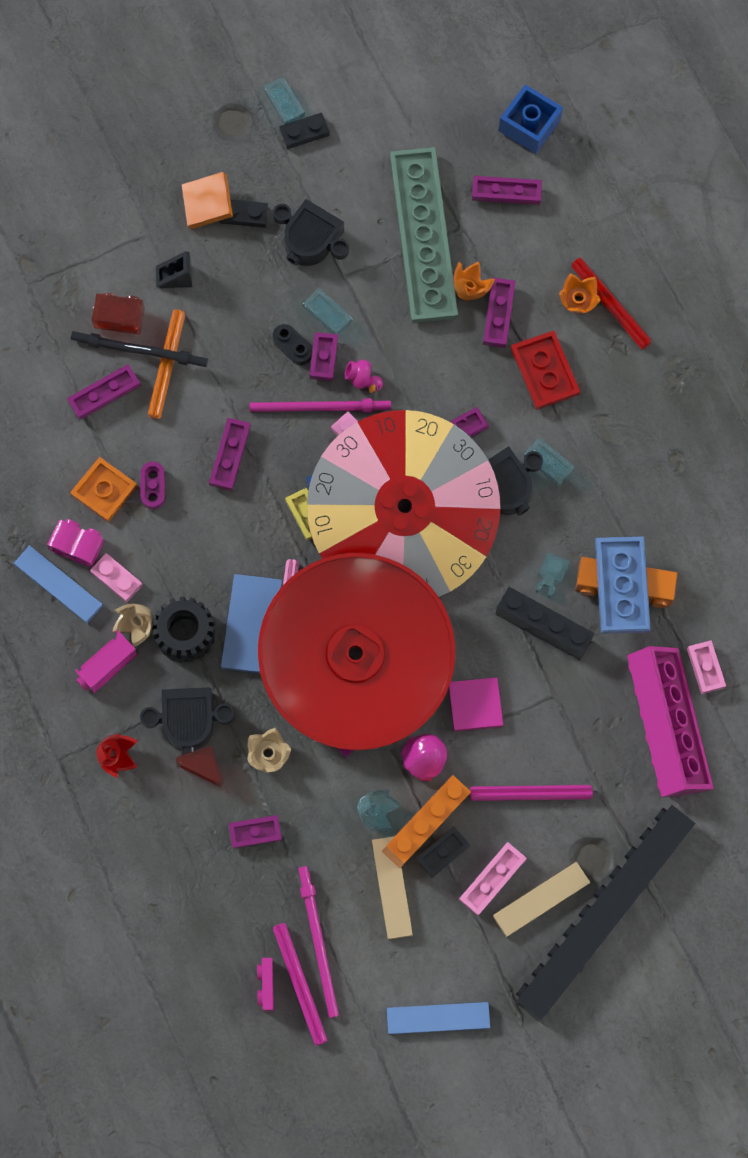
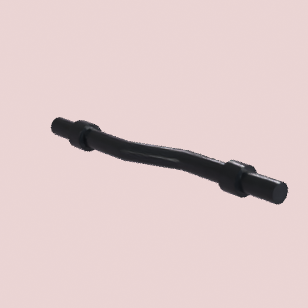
(182, 357)

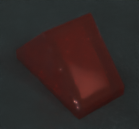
(202, 764)

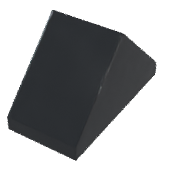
(175, 272)

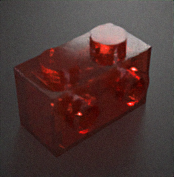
(118, 313)

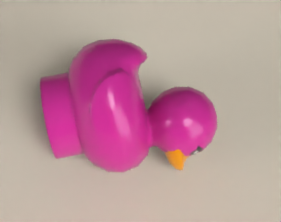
(359, 375)

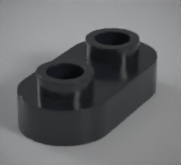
(291, 343)

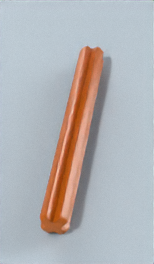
(166, 365)

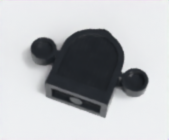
(311, 234)
(514, 480)
(187, 717)

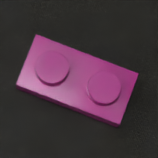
(266, 995)

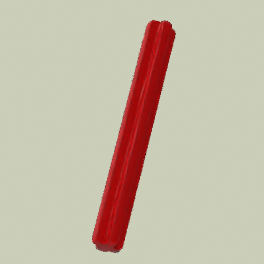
(613, 305)

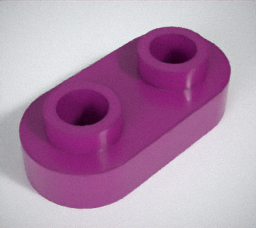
(152, 487)

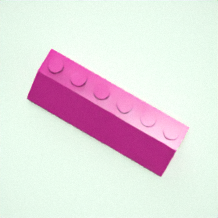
(669, 721)

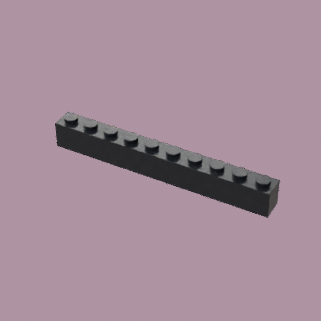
(605, 913)

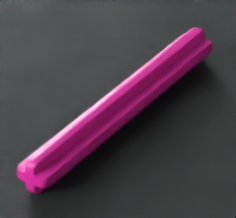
(552, 792)
(300, 984)

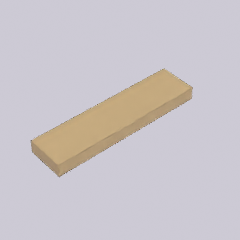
(392, 893)
(541, 899)

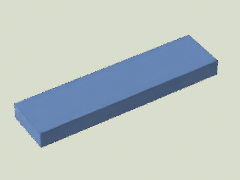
(58, 584)
(438, 1018)

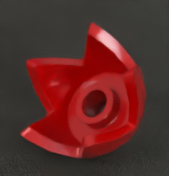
(113, 754)

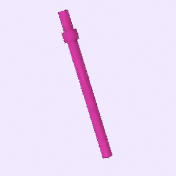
(366, 405)
(308, 892)

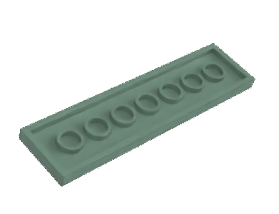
(423, 235)

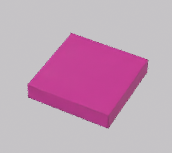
(475, 704)

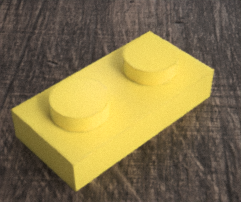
(298, 505)

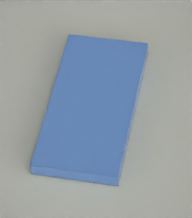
(622, 585)
(246, 612)

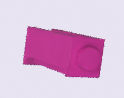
(105, 663)

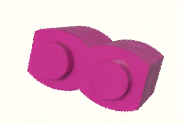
(76, 543)

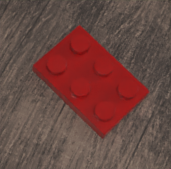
(545, 370)

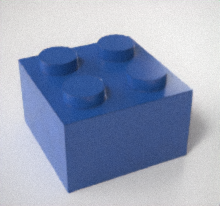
(530, 119)

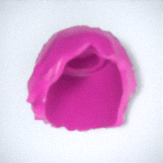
(424, 756)

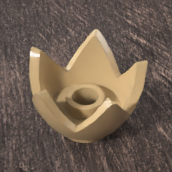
(134, 620)
(271, 741)

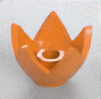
(469, 283)
(575, 287)

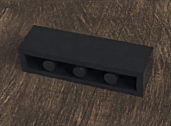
(544, 623)

